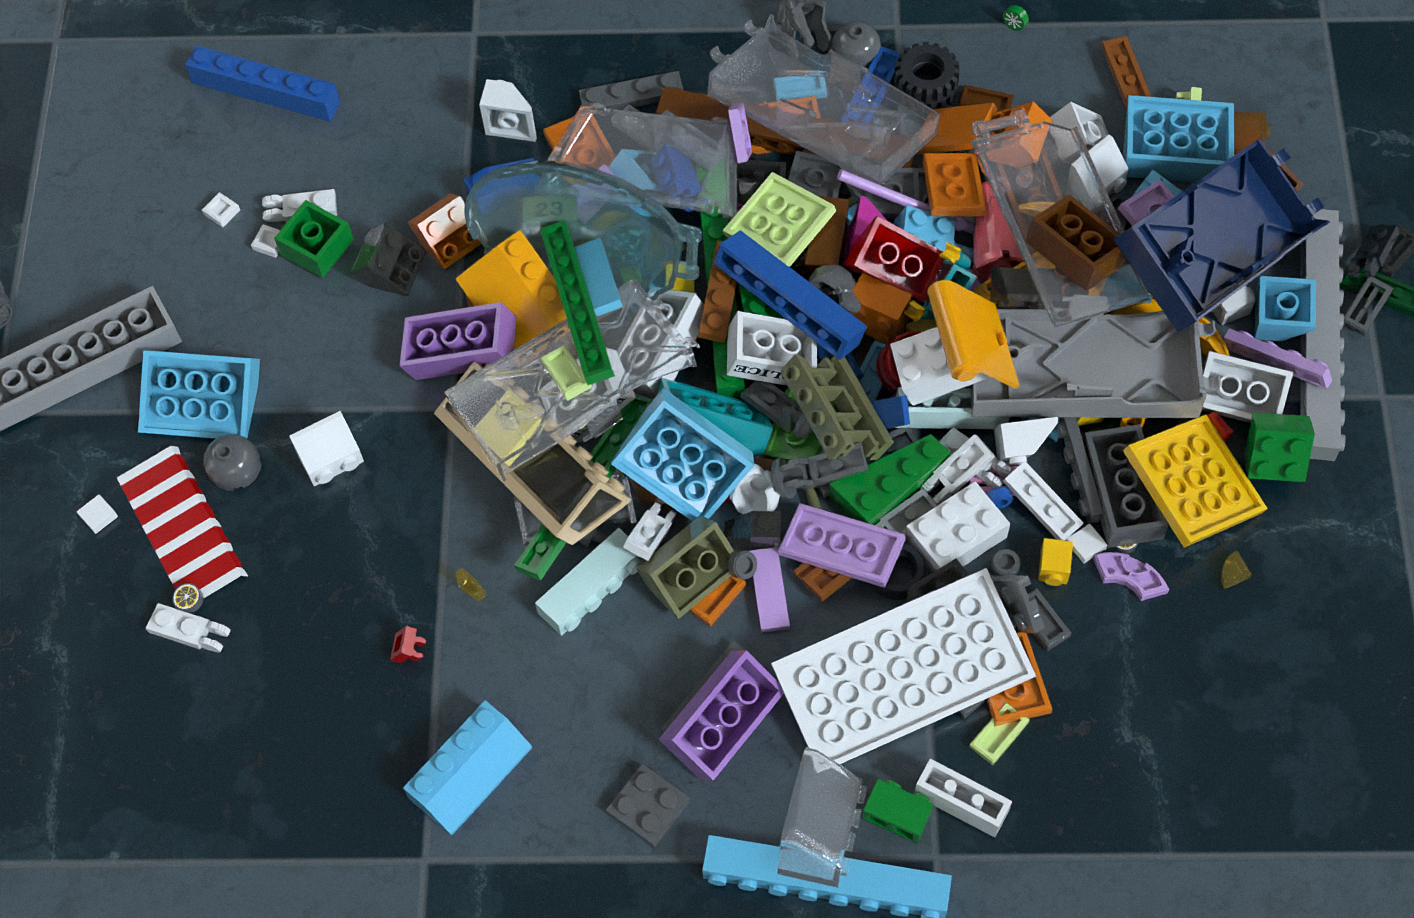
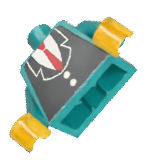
(954, 270)

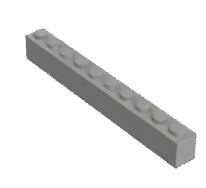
(1320, 261)

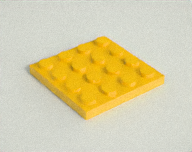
(1194, 480)

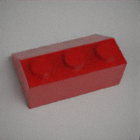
(895, 258)

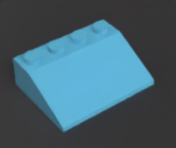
(1177, 137)
(197, 394)
(683, 457)

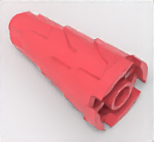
(992, 241)

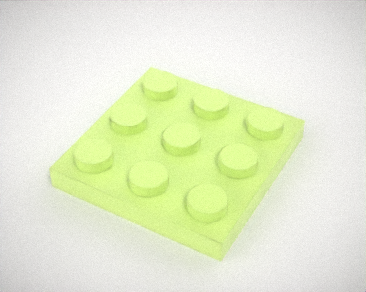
(781, 218)

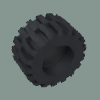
(931, 61)

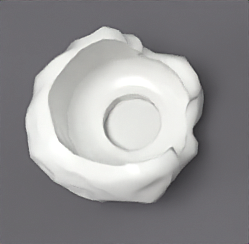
(755, 492)

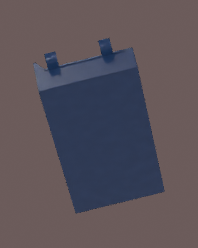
(1219, 234)

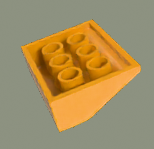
(520, 281)

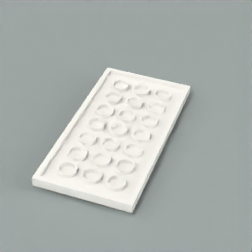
(904, 669)

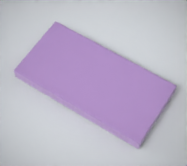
(842, 545)

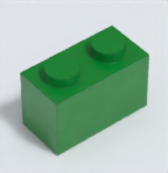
(898, 810)

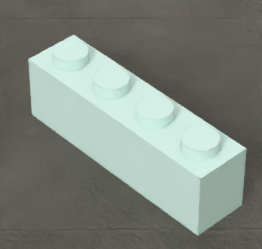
(948, 412)
(588, 584)

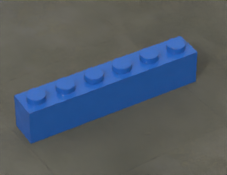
(263, 83)
(790, 294)

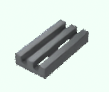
(1355, 324)

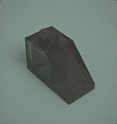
(754, 530)

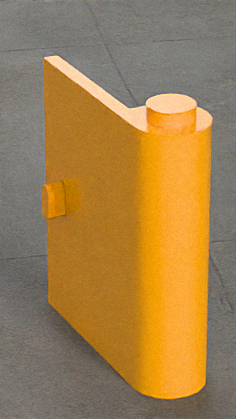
(971, 334)

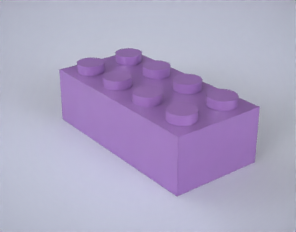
(456, 338)
(722, 715)

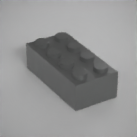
(1127, 506)

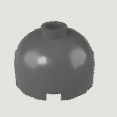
(857, 42)
(232, 462)

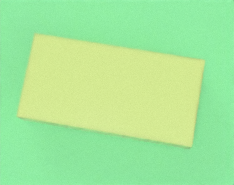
(565, 372)
(994, 740)

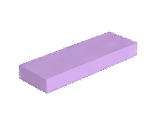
(770, 591)

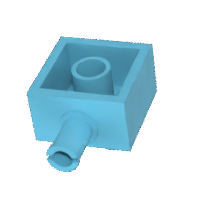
(930, 229)

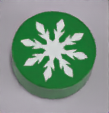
(1015, 17)

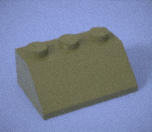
(688, 566)

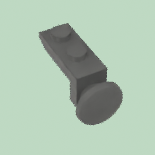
(777, 407)
(815, 471)

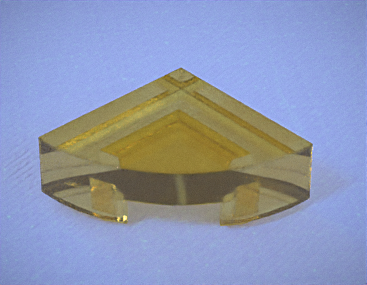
(1234, 570)
(469, 584)

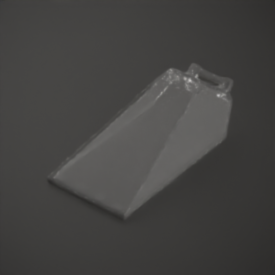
(1027, 175)

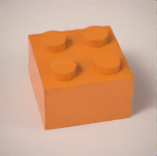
(881, 308)

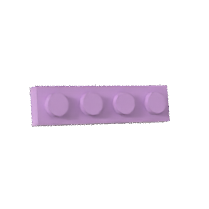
(1270, 355)

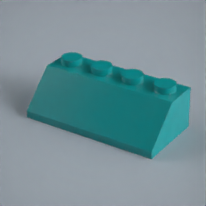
(729, 414)

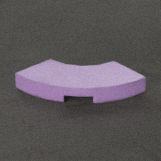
(1130, 572)

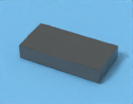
(1055, 629)

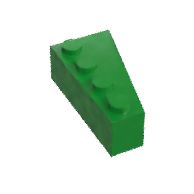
(888, 481)

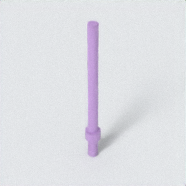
(886, 193)

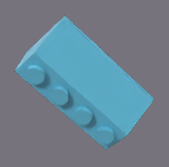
(467, 768)

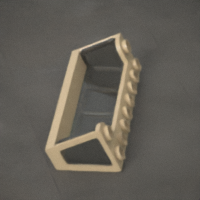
(556, 485)

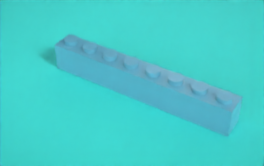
(866, 883)

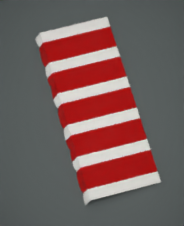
(180, 523)

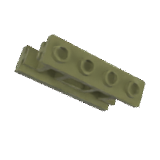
(857, 417)

